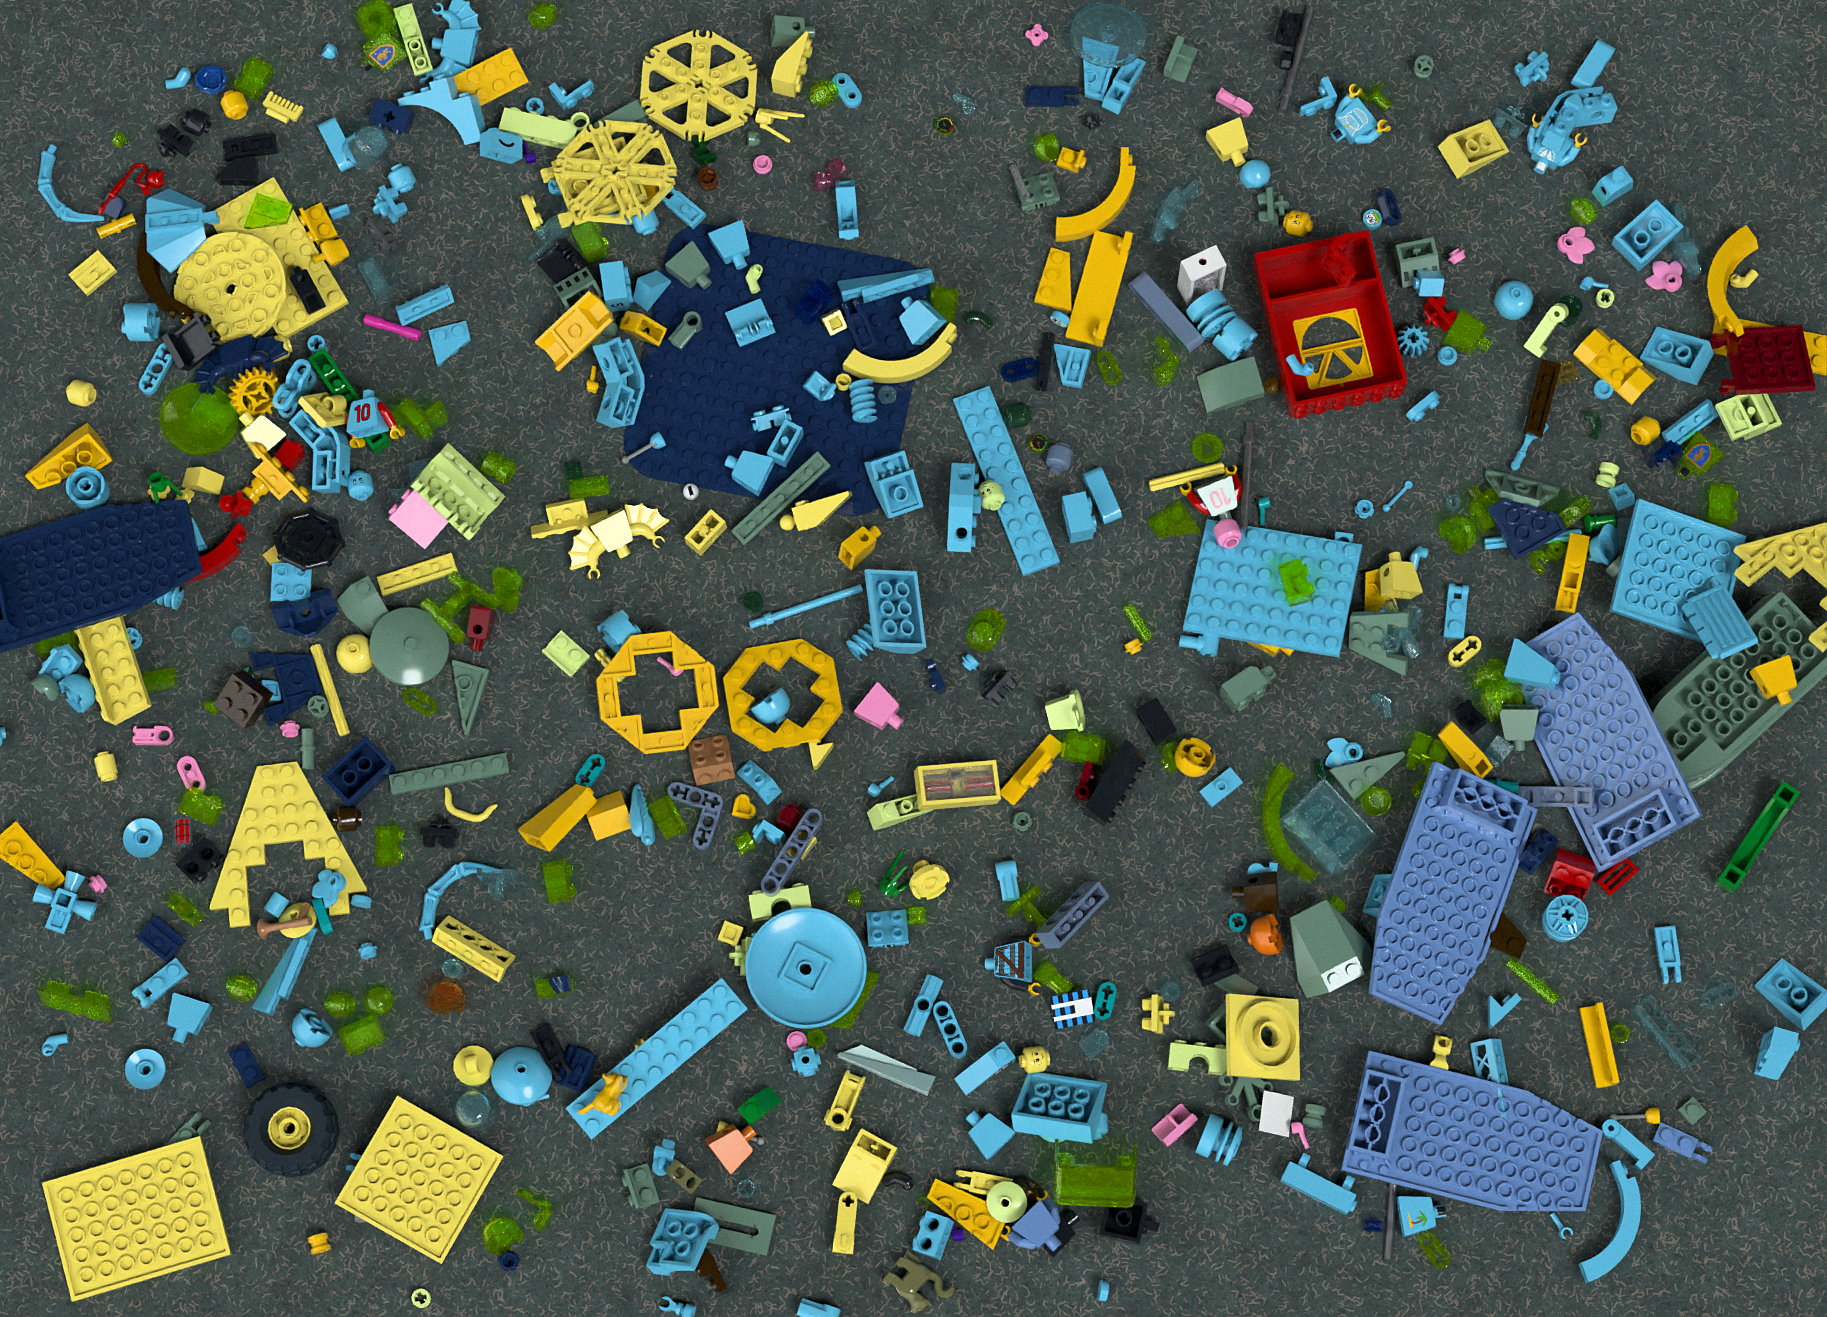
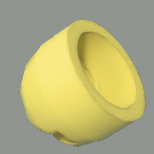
(845, 381)

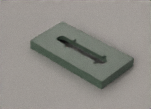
(762, 1221)

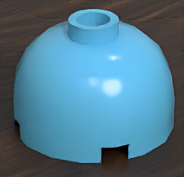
(1513, 299)
(79, 691)
(772, 707)
(310, 1030)

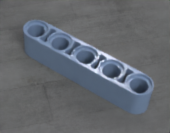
(1166, 312)
(791, 862)

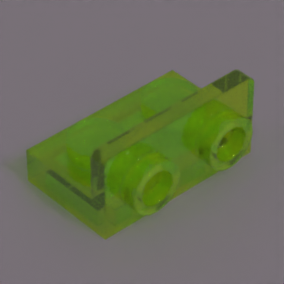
(945, 302)
(589, 487)
(200, 806)
(388, 846)

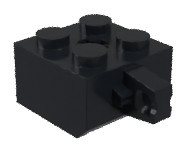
(1131, 1232)

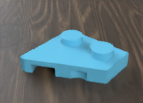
(448, 340)

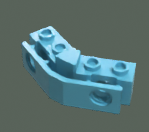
(1575, 111)
(616, 373)
(330, 453)
(962, 505)

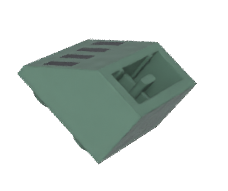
(1413, 257)
(576, 286)

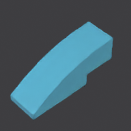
(1123, 86)

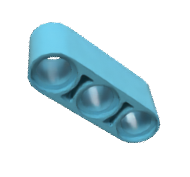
(1593, 65)
(334, 139)
(1102, 495)
(943, 1022)

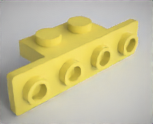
(566, 517)

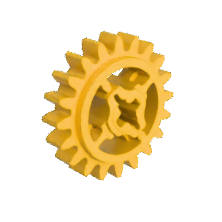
(252, 384)

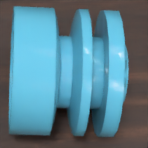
(1211, 313)
(1558, 927)
(1219, 1139)

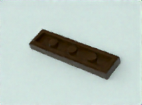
(1541, 398)

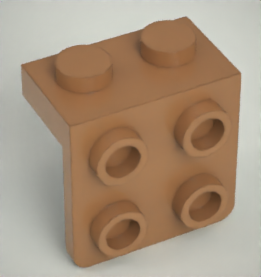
(711, 759)

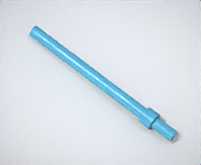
(769, 618)

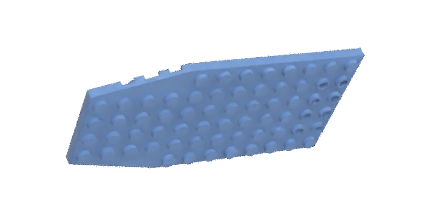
(1605, 737)
(1446, 890)
(1449, 1139)

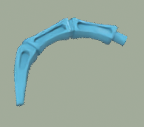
(47, 190)
(436, 890)

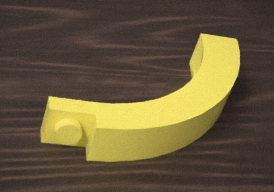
(902, 370)

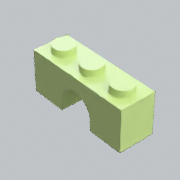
(762, 905)
(1181, 1054)

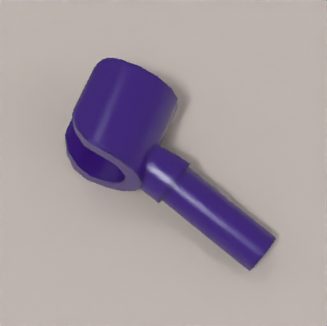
(530, 157)
(958, 1234)

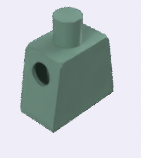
(788, 30)
(689, 267)
(1519, 723)

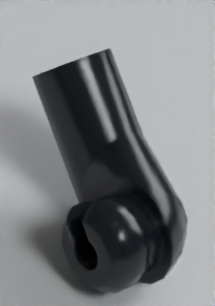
(900, 1178)

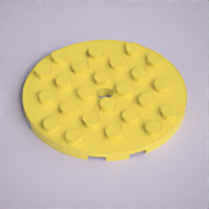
(237, 261)

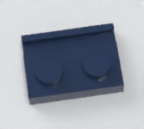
(161, 939)
(581, 1065)

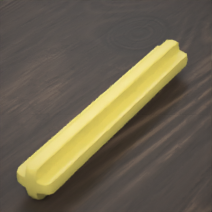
(1186, 476)

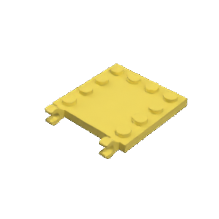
(576, 186)

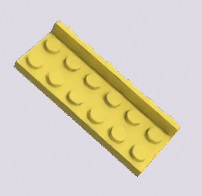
(113, 670)

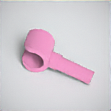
(669, 666)
(1297, 1127)

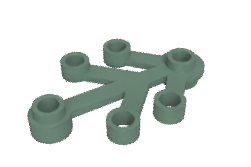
(1245, 1082)

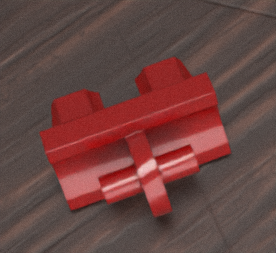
(1436, 314)
(236, 505)

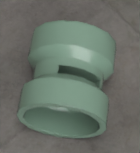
(1313, 1117)

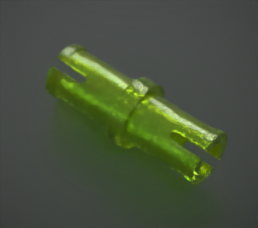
(1138, 623)

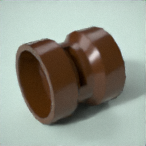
(708, 174)

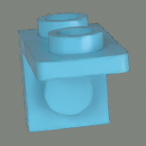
(1327, 91)
(569, 101)

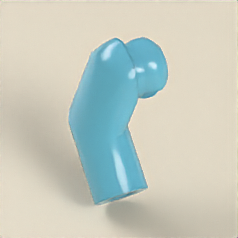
(1298, 368)
(52, 1043)

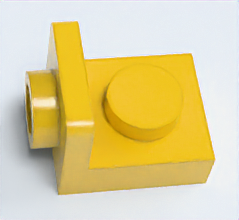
(1071, 160)

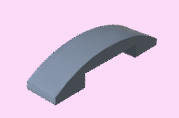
(1557, 796)

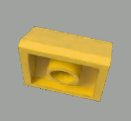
(609, 816)

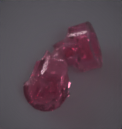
(835, 171)

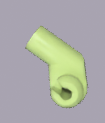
(753, 276)

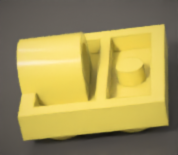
(325, 409)

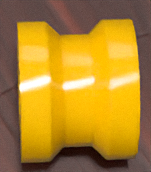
(319, 1243)

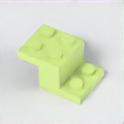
(1748, 415)

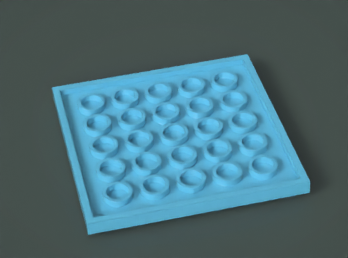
(1667, 563)

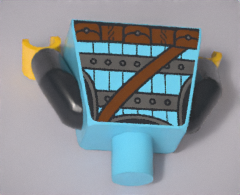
(1014, 962)

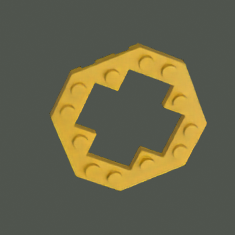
(776, 656)
(631, 726)

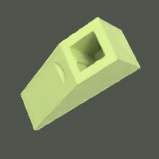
(894, 812)

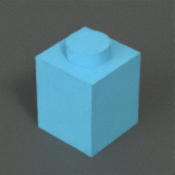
(1428, 283)

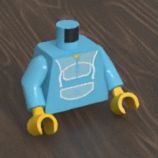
(1355, 121)

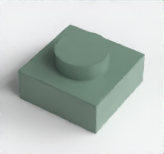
(1691, 1111)

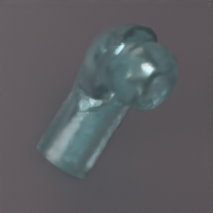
(1384, 703)

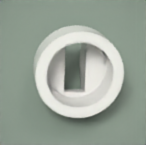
(686, 492)

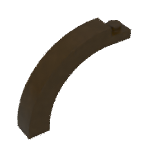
(151, 280)

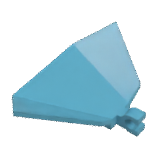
(175, 227)

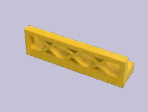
(1599, 1046)

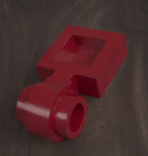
(1087, 775)

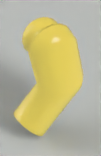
(1743, 282)

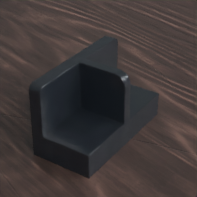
(1155, 721)

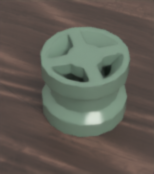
(1424, 62)
(316, 703)

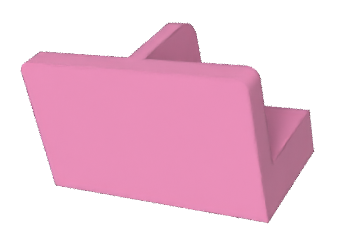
(1174, 1125)

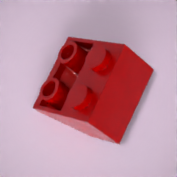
(1570, 875)

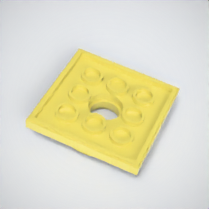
(1244, 1047)

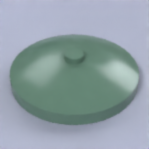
(408, 647)

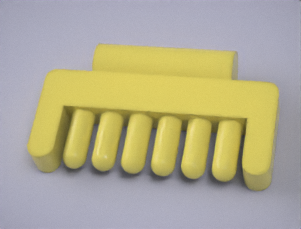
(278, 111)

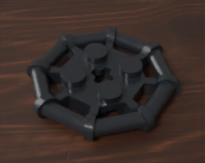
(306, 549)

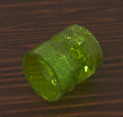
(500, 468)

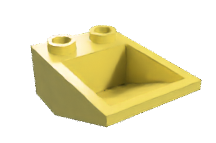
(813, 514)

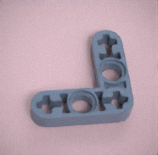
(707, 810)

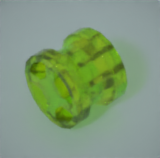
(744, 843)
(917, 916)

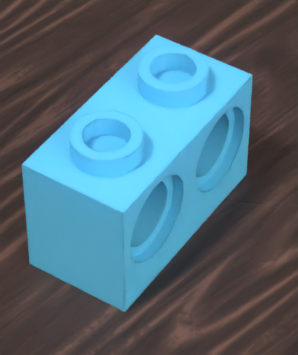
(938, 1236)

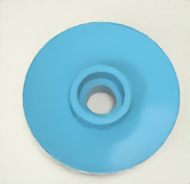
(134, 833)
(140, 1060)

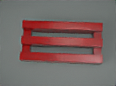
(1604, 887)

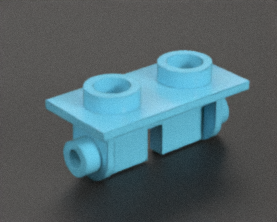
(763, 419)

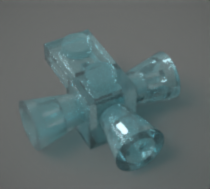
(1403, 635)

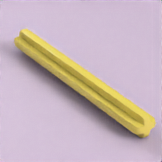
(329, 689)

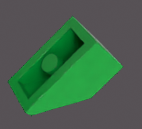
(759, 1106)

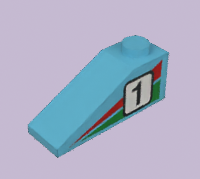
(985, 1068)

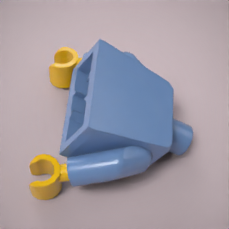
(1036, 1226)

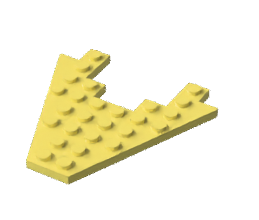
(1789, 553)

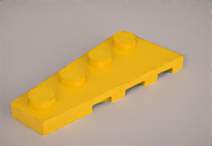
(27, 857)

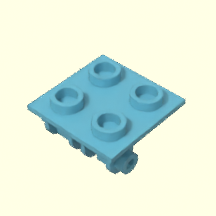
(750, 322)
(289, 583)
(887, 928)

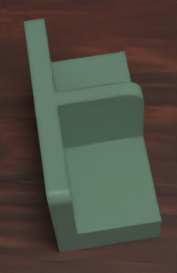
(1180, 60)

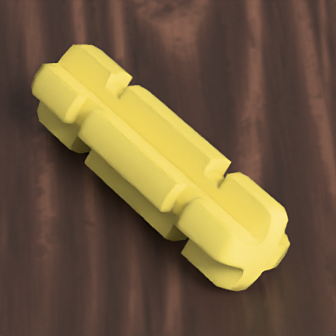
(602, 656)

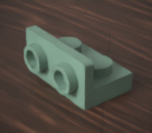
(641, 1186)

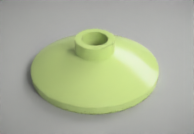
(1015, 1196)

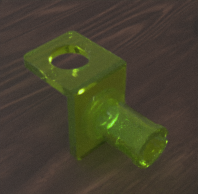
(1377, 97)

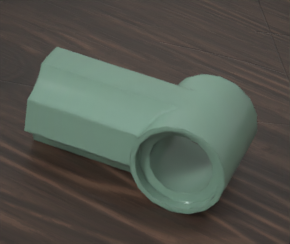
(685, 332)

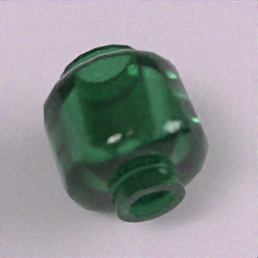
(1017, 415)

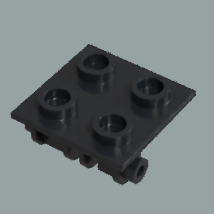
(561, 261)

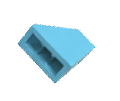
(1530, 668)

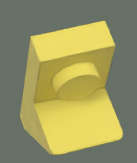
(819, 753)

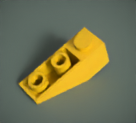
(1464, 751)

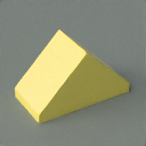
(203, 480)

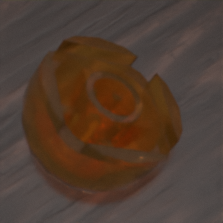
(446, 996)

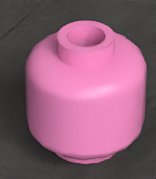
(1227, 533)

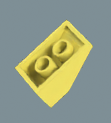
(1472, 148)

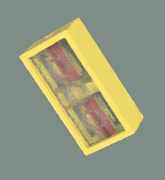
(957, 785)

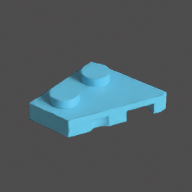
(1072, 364)

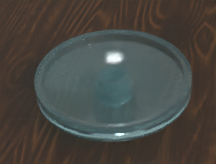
(1108, 34)

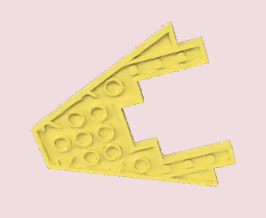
(277, 811)

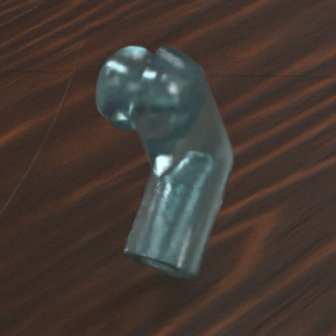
(966, 102)

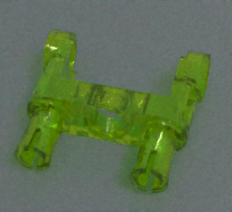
(466, 592)

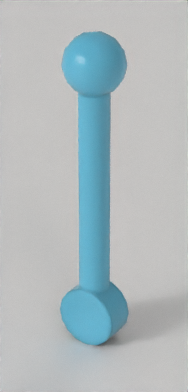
(1408, 485)

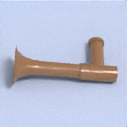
(264, 928)

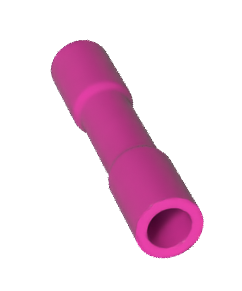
(381, 323)

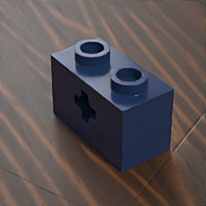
(382, 110)

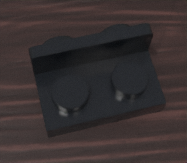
(1214, 965)

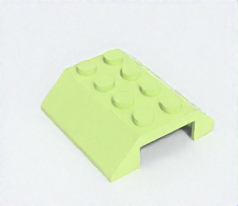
(457, 491)

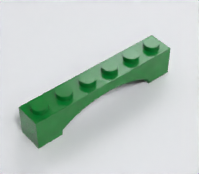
(1757, 837)

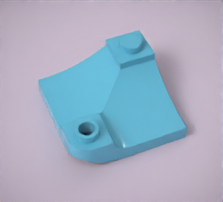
(680, 1241)

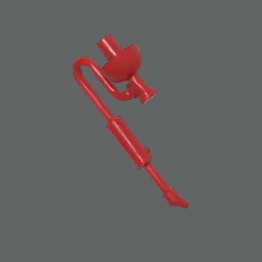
(153, 179)

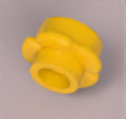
(1133, 646)

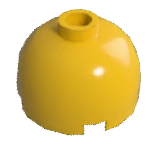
(1194, 757)

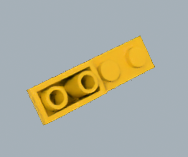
(1572, 573)

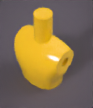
(332, 251)

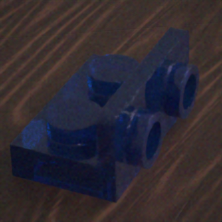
(1670, 451)

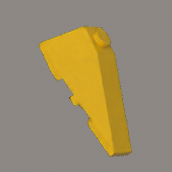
(76, 451)

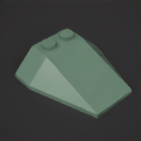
(1327, 949)

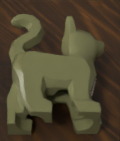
(915, 1278)

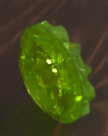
(1205, 439)

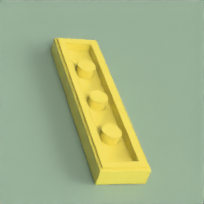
(417, 574)

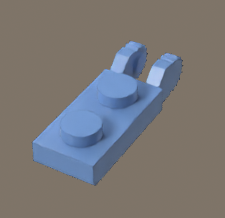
(1680, 1142)

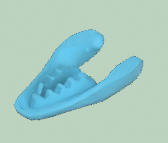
(639, 818)

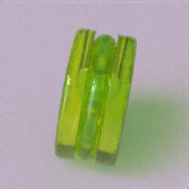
(1575, 510)

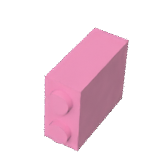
(417, 518)

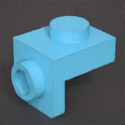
(819, 387)

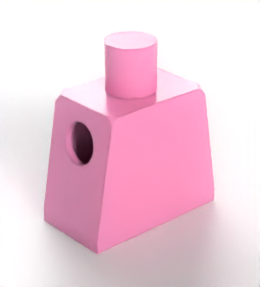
(879, 708)

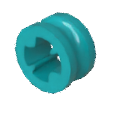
(1243, 920)

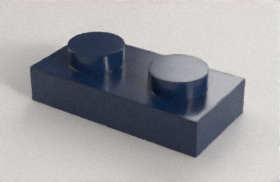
(246, 1065)

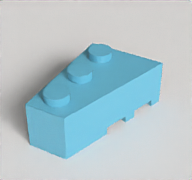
(1775, 1052)

